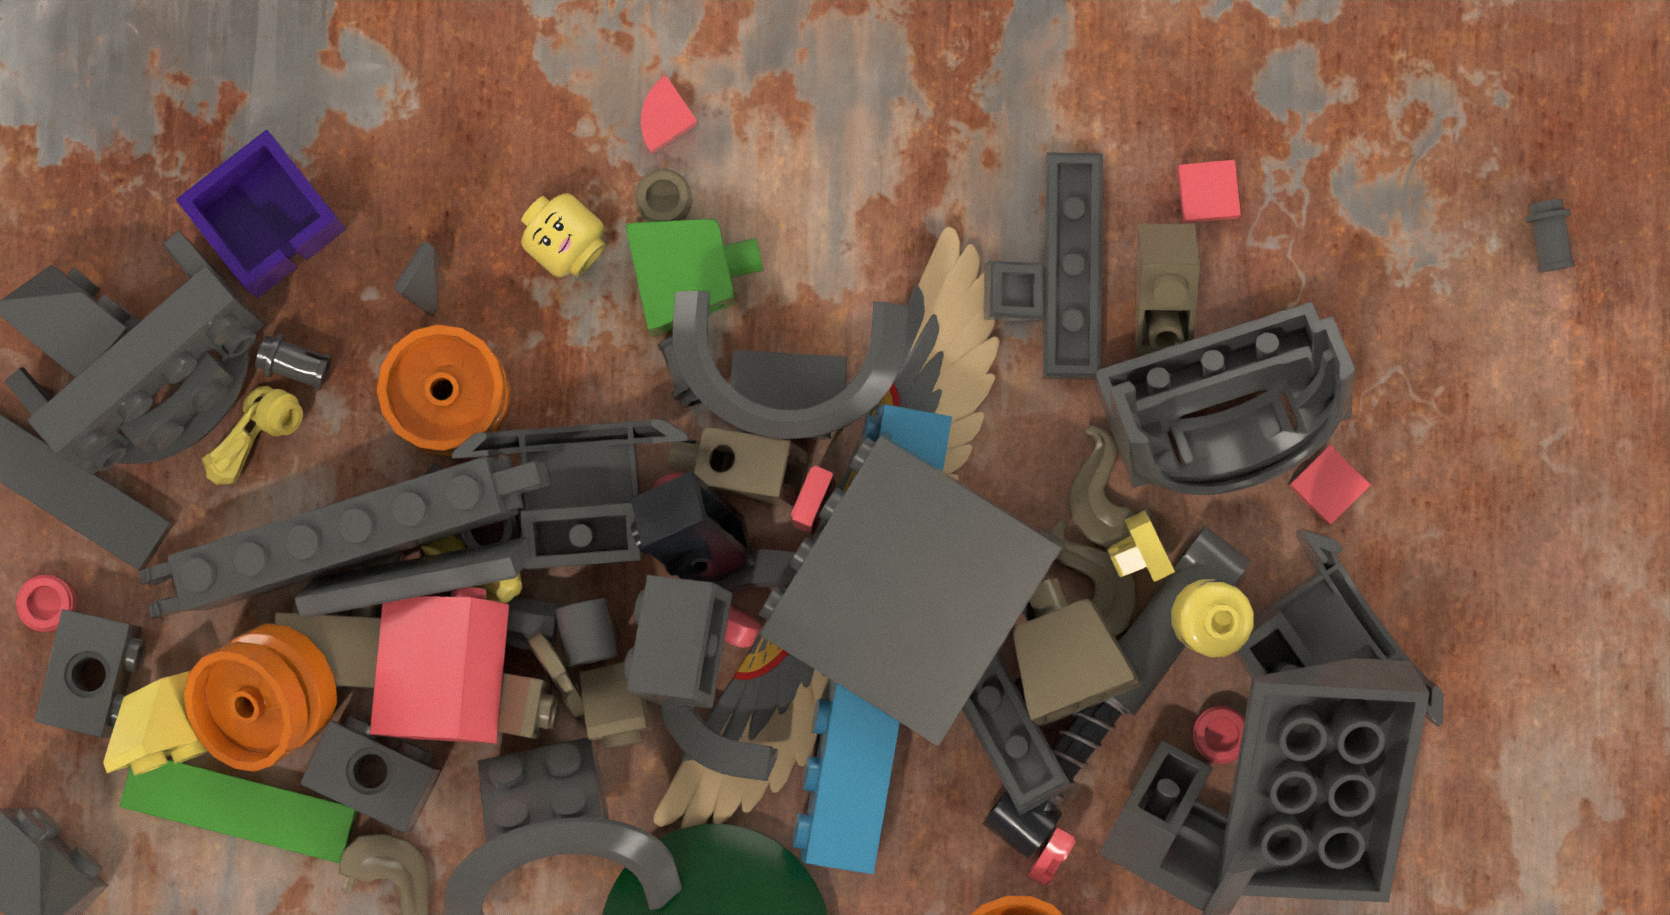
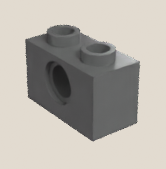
(79, 640)
(336, 774)

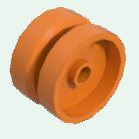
(420, 368)
(260, 697)

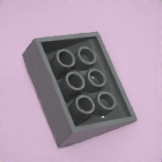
(1326, 779)

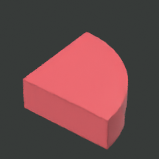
(664, 116)
(1050, 856)

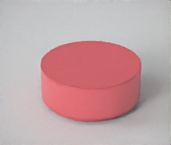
(42, 601)
(741, 628)
(1218, 734)

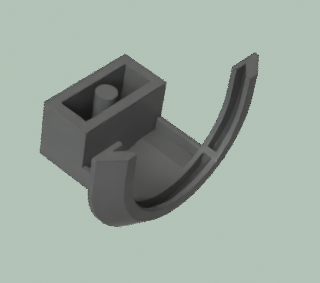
(787, 391)
(592, 479)
(1324, 623)
(681, 654)
(550, 806)
(1176, 837)

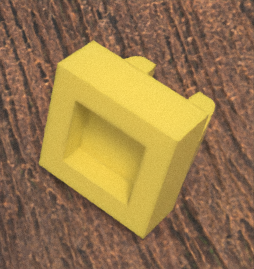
(1140, 550)

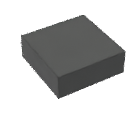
(1013, 291)

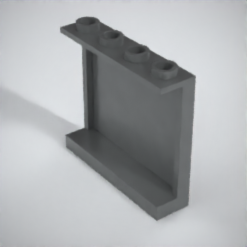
(908, 587)

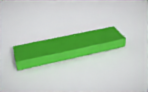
(242, 809)

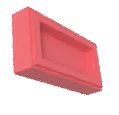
(812, 499)

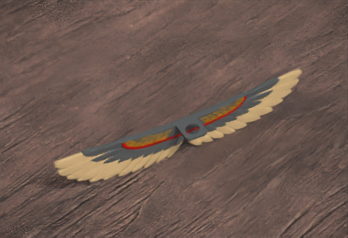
(773, 691)

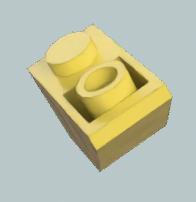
(153, 726)

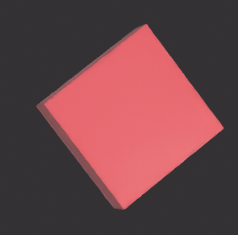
(1208, 191)
(1329, 485)

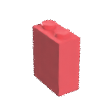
(440, 667)

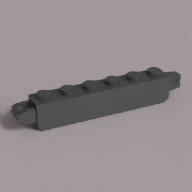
(344, 534)

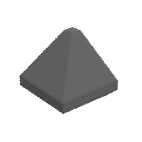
(421, 279)

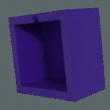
(261, 214)

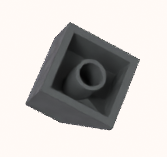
(65, 317)
(40, 870)

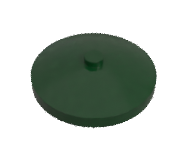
(725, 873)

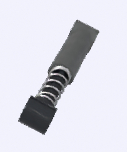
(1151, 651)

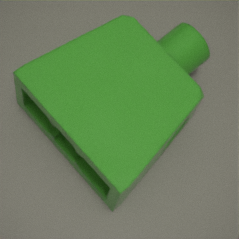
(686, 258)

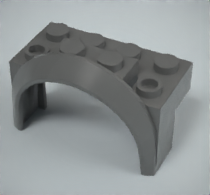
(162, 348)
(1242, 444)

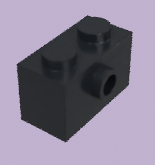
(691, 530)

